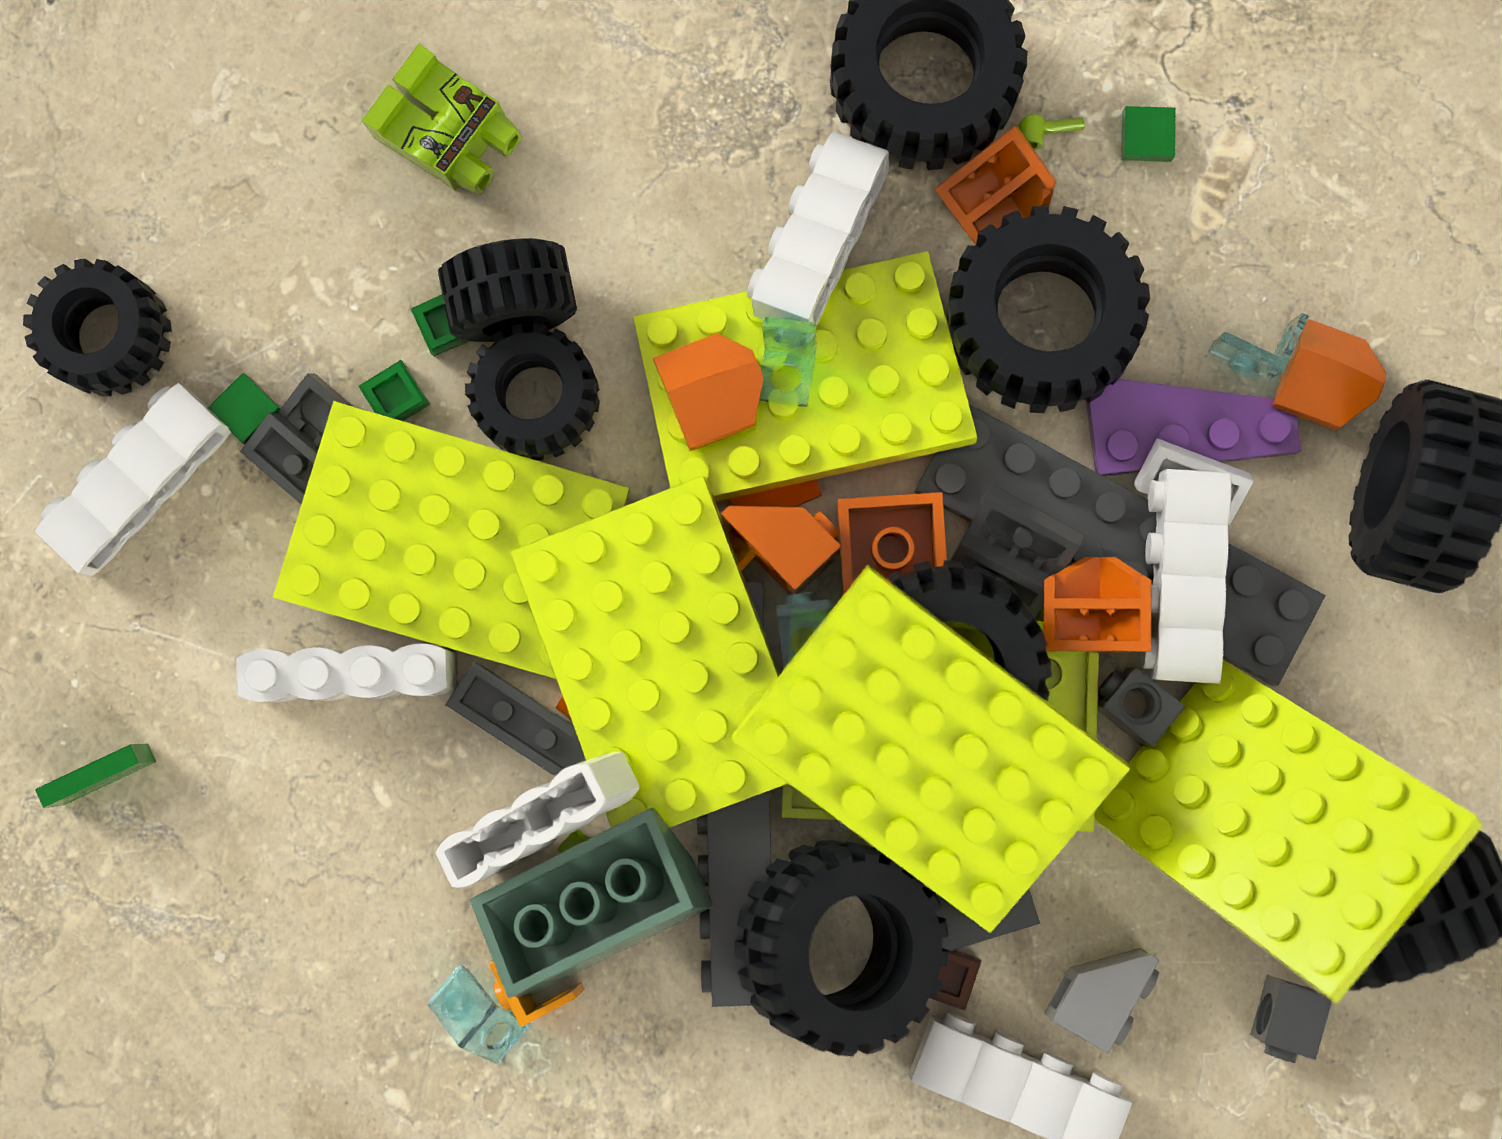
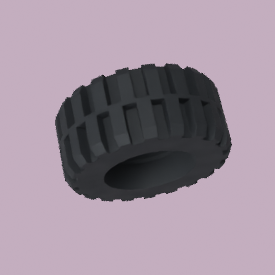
(919, 129)
(1061, 247)
(1430, 488)
(988, 605)
(1449, 923)
(901, 962)

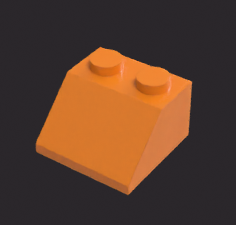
(787, 541)

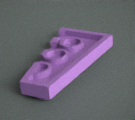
(1203, 421)

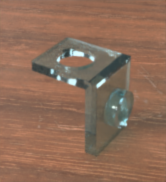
(792, 344)
(1255, 361)
(799, 612)
(471, 1014)

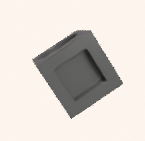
(1159, 711)
(1290, 1019)

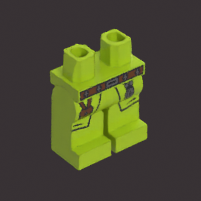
(461, 125)

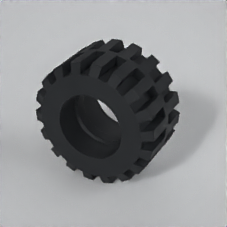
(505, 287)
(66, 304)
(507, 359)

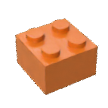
(890, 534)

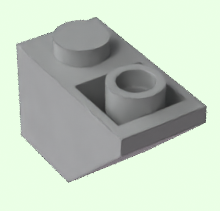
(1101, 994)

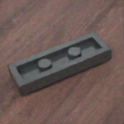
(516, 720)

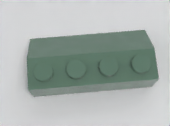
(589, 903)

